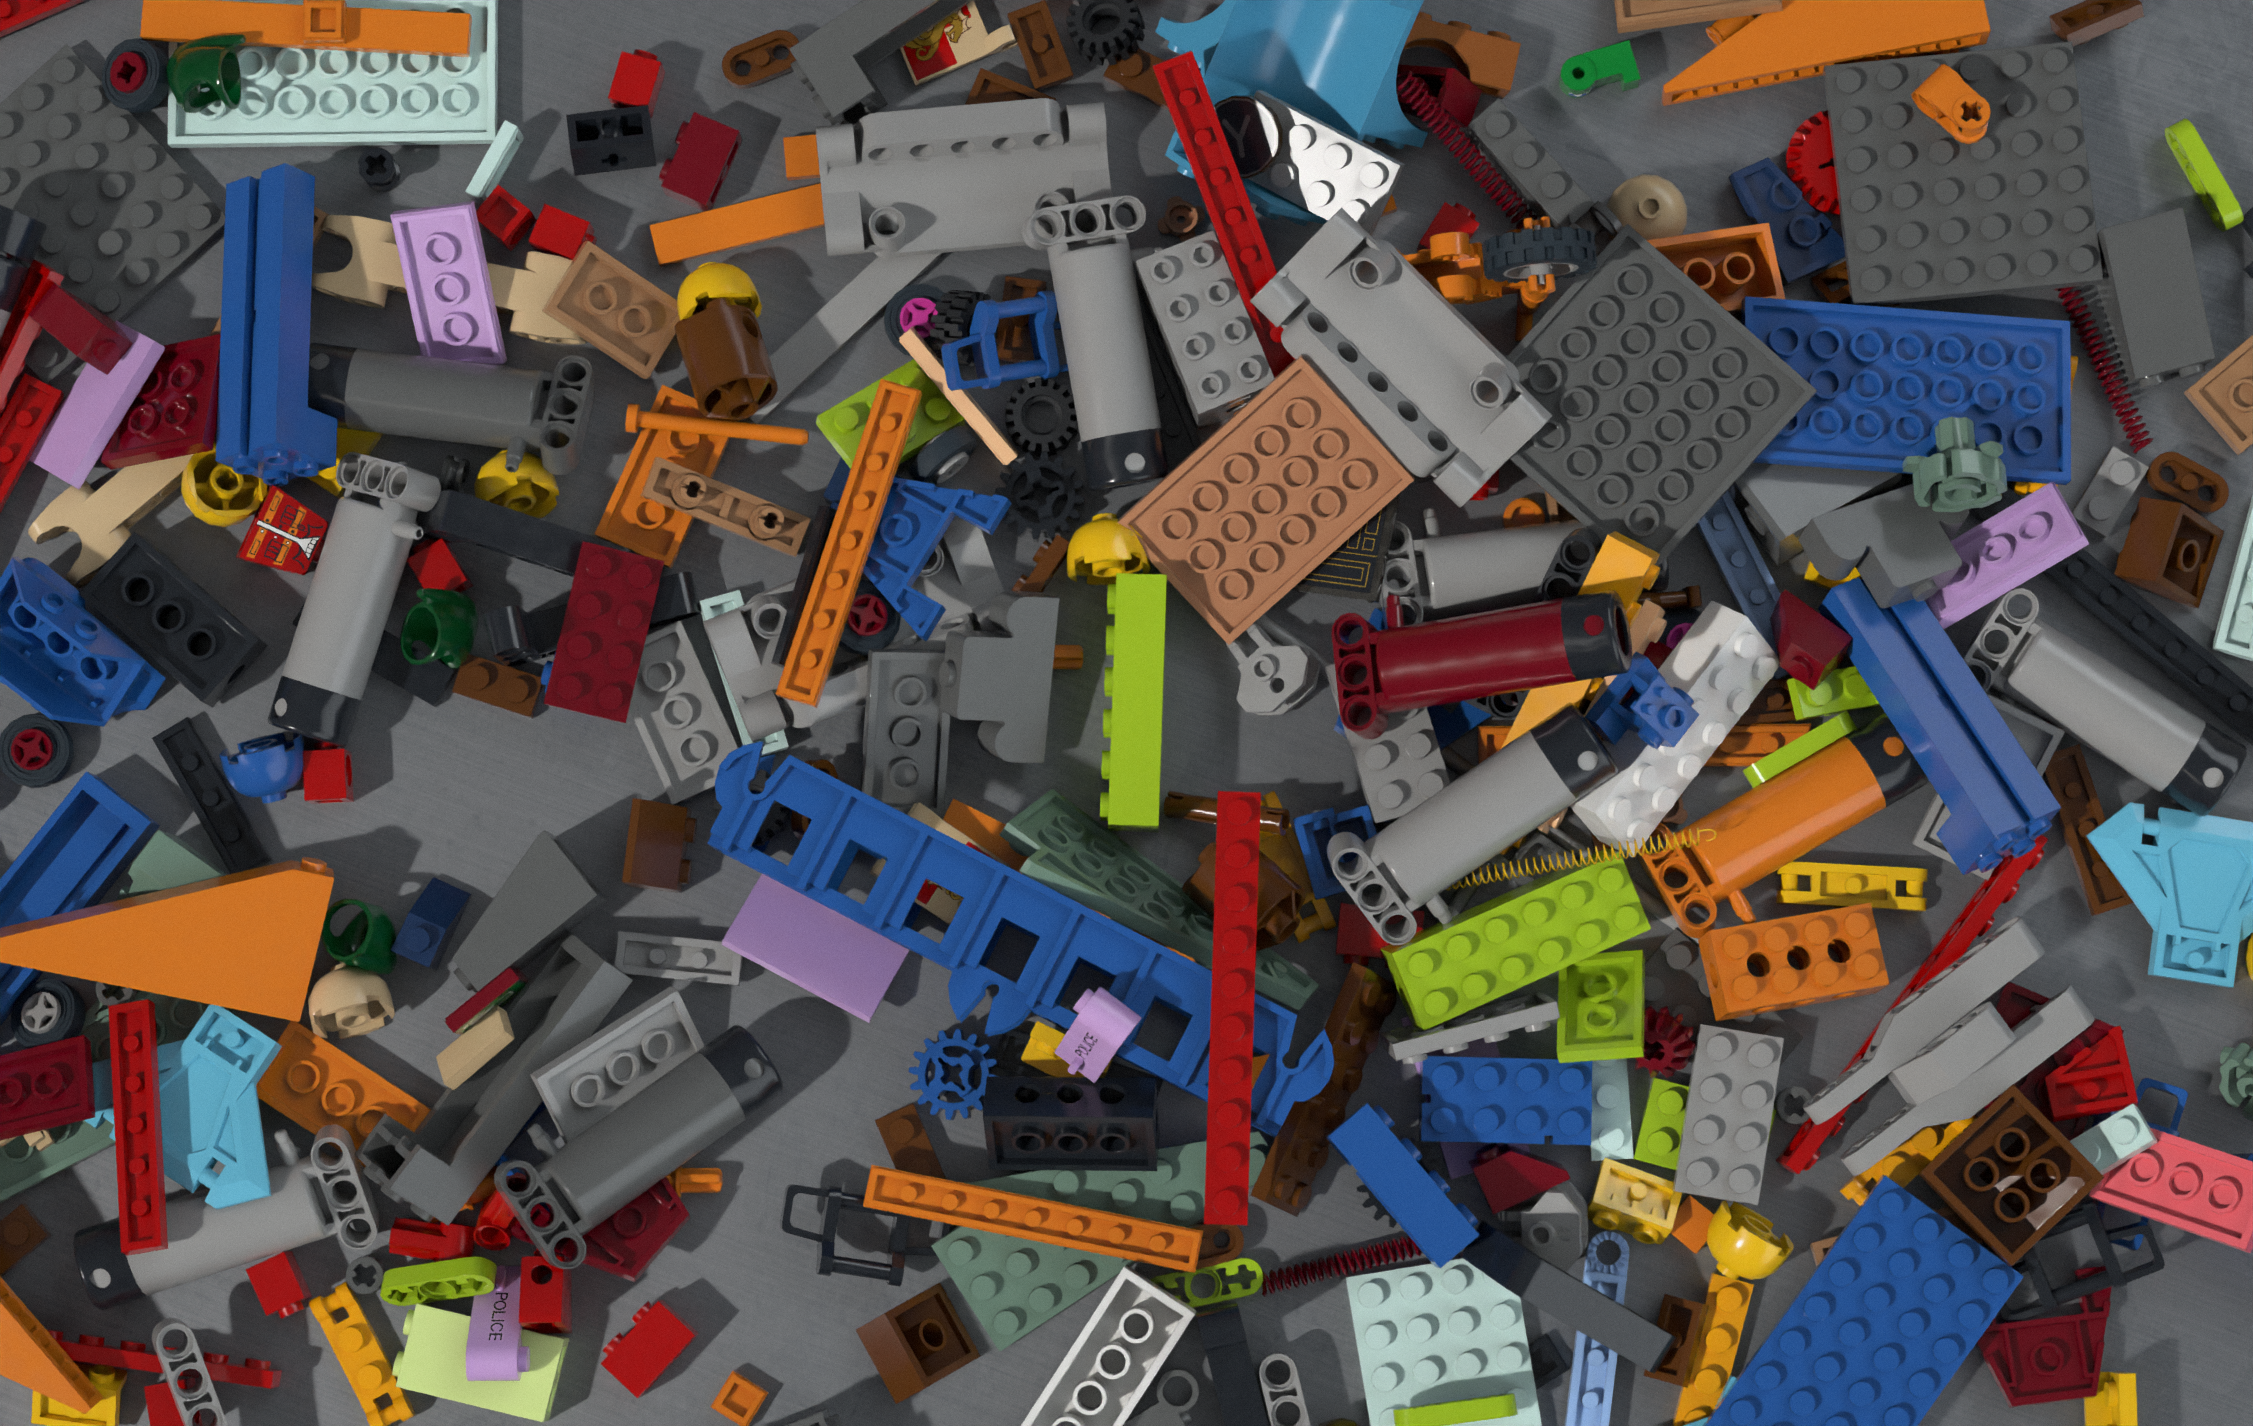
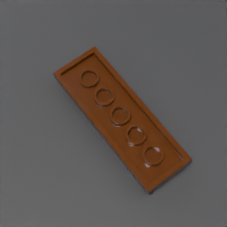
(1301, 1141)

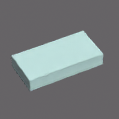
(495, 162)

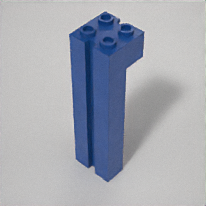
(266, 332)
(1948, 726)
(69, 866)

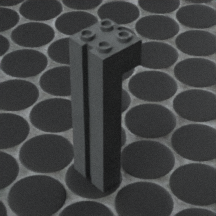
(842, 51)
(476, 1122)

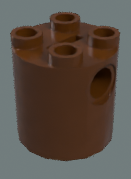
(726, 360)
(1278, 897)

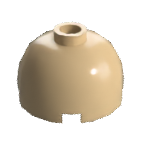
(1649, 206)
(349, 1002)

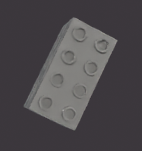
(1203, 328)

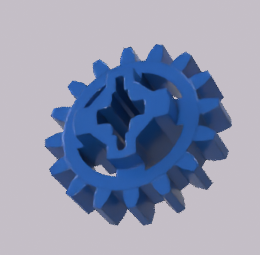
(940, 1087)

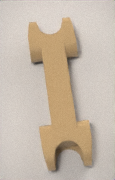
(377, 268)
(107, 514)

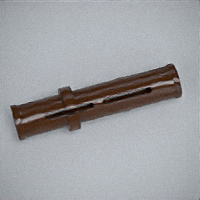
(1205, 810)

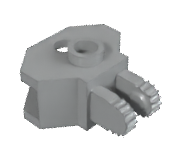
(1270, 671)
(1546, 1223)

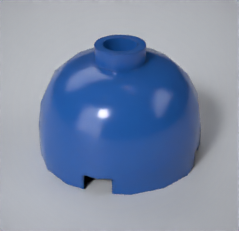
(265, 766)

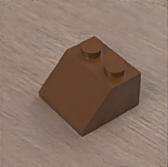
(2169, 551)
(658, 846)
(918, 1343)

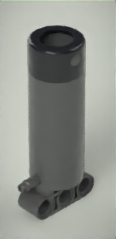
(457, 401)
(640, 1141)

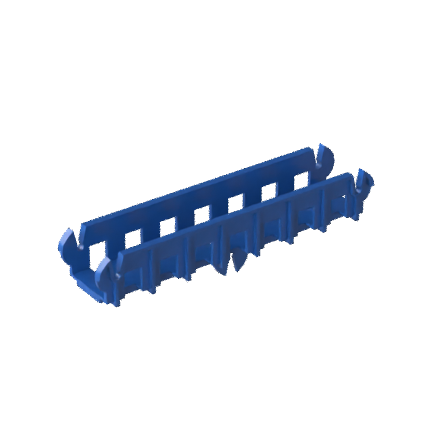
(992, 899)

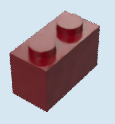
(700, 162)

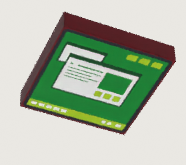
(495, 993)

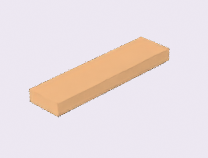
(960, 399)

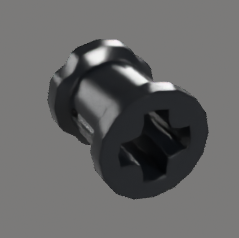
(376, 181)

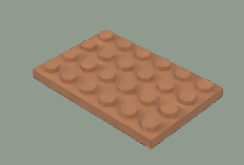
(1265, 500)

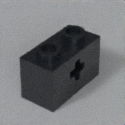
(611, 140)

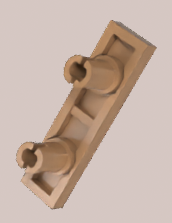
(725, 507)

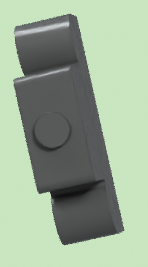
(1891, 542)
(1005, 675)

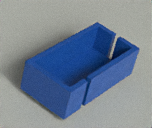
(1505, 1101)
(1402, 1185)

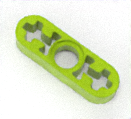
(2204, 175)
(1799, 749)
(1231, 1269)
(438, 1281)
(1457, 1411)

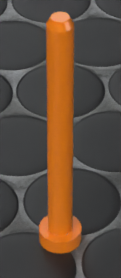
(636, 418)

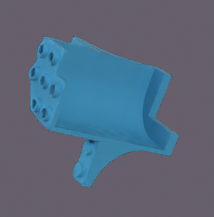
(1313, 54)

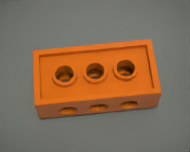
(1806, 937)

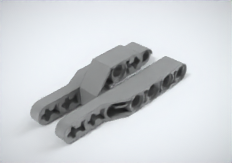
(1965, 1063)

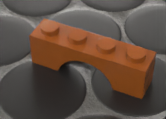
(1482, 58)

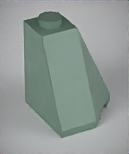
(167, 864)

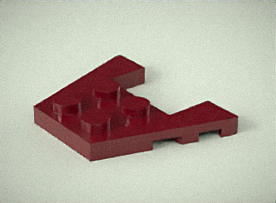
(630, 1237)
(2050, 1356)

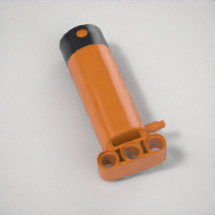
(1782, 821)

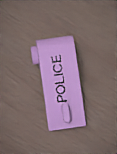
(1096, 1033)
(494, 1333)

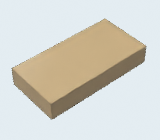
(475, 1047)

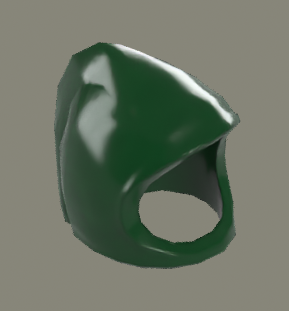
(206, 64)
(444, 623)
(365, 940)

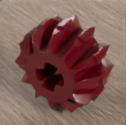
(1665, 1043)

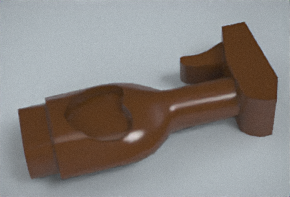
(1688, 598)

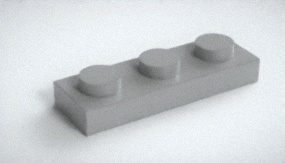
(677, 958)

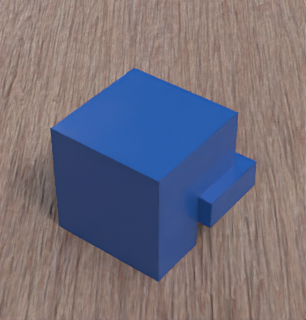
(1313, 837)

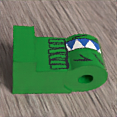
(1598, 69)

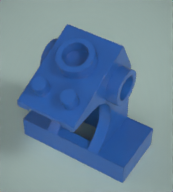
(1653, 710)

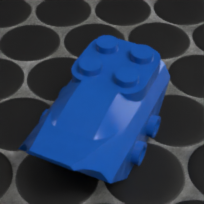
(64, 655)

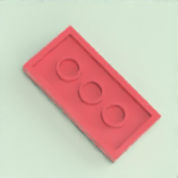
(2186, 1189)

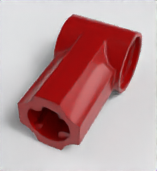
(496, 1217)
(431, 1240)

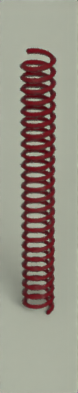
(1460, 151)
(2104, 370)
(1335, 1266)

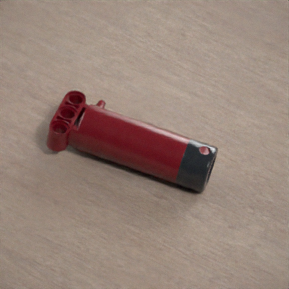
(1476, 655)

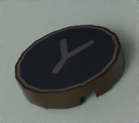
(1251, 133)

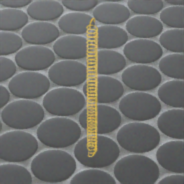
(1582, 859)

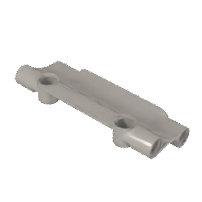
(958, 175)
(1401, 357)
(956, 576)

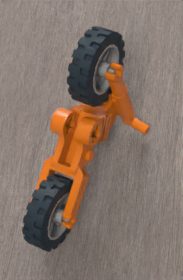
(1506, 264)

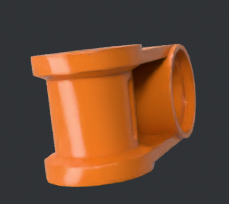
(1949, 99)

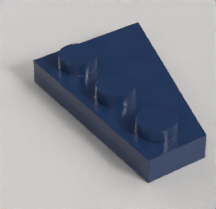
(1800, 235)

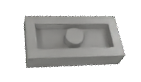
(2109, 492)

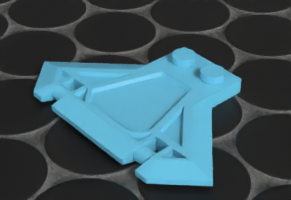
(2187, 886)
(208, 1107)

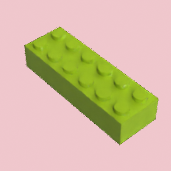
(1137, 702)
(1515, 939)

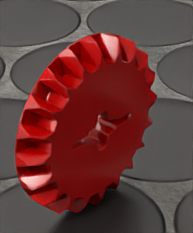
(1806, 154)

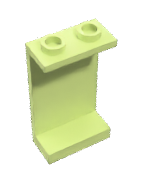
(437, 1365)

